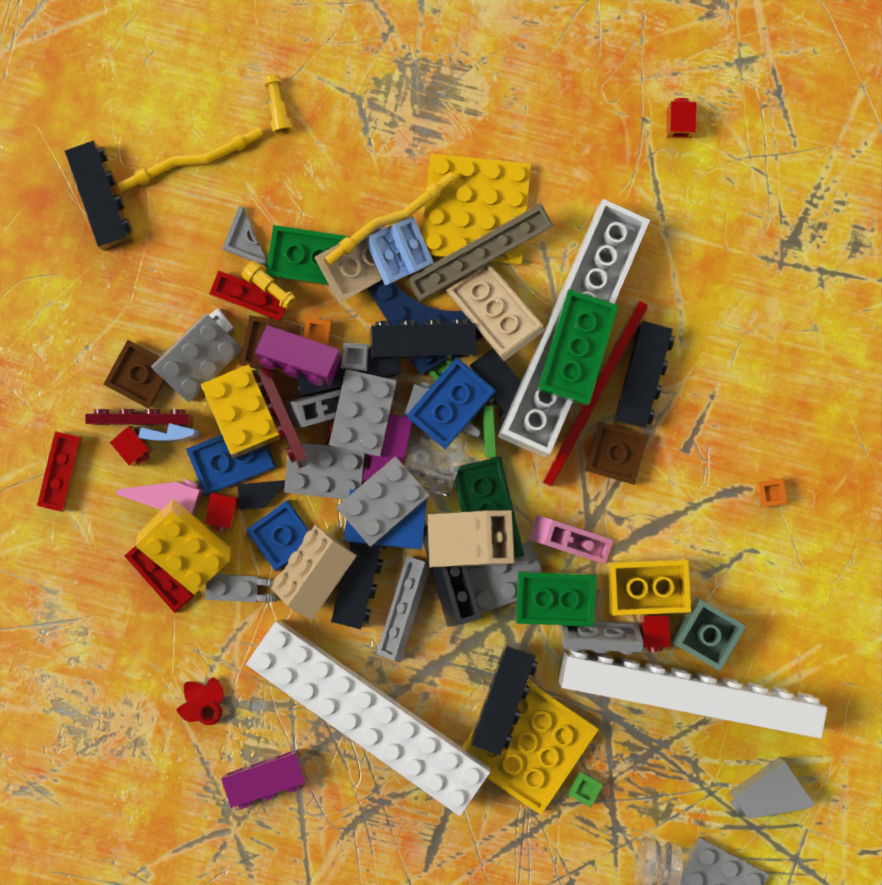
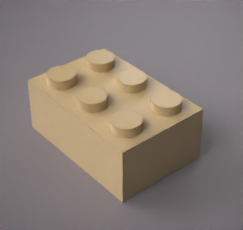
(312, 572)

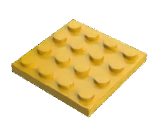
(475, 203)
(541, 750)

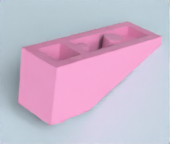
(161, 494)
(570, 539)

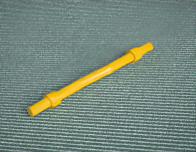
(237, 143)
(348, 244)

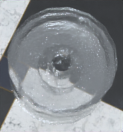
(658, 864)

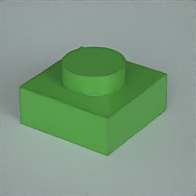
(585, 789)

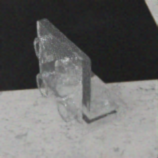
(433, 465)

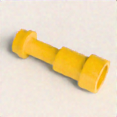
(281, 123)
(254, 273)

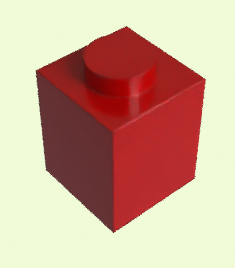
(681, 118)
(131, 448)
(221, 511)
(655, 631)

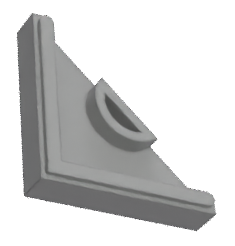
(242, 239)

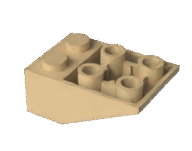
(470, 539)

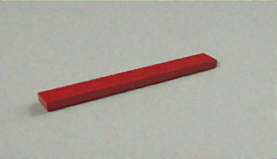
(601, 382)

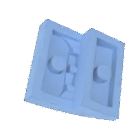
(399, 250)
(174, 434)

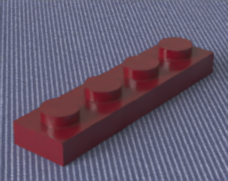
(128, 417)
(285, 427)

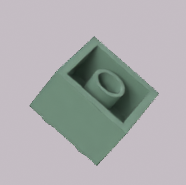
(708, 634)

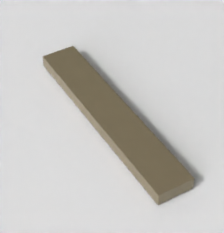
(480, 251)

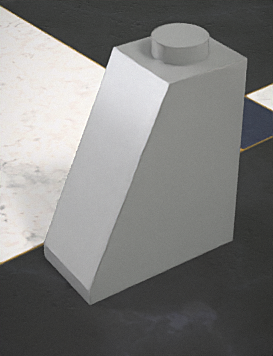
(770, 792)

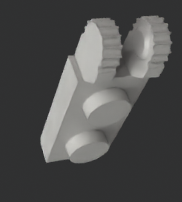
(238, 588)

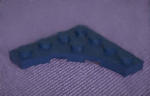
(399, 307)

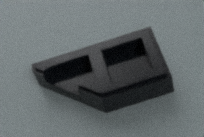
(258, 494)

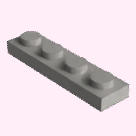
(403, 609)

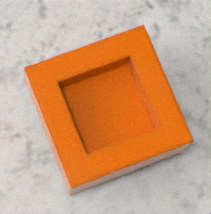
(317, 330)
(772, 492)

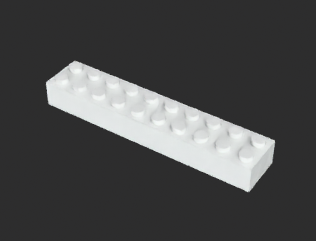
(596, 272)
(692, 694)
(369, 717)

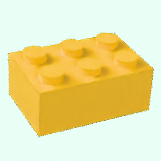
(240, 411)
(183, 546)
(648, 587)

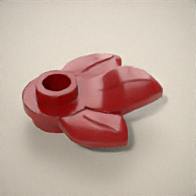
(200, 698)

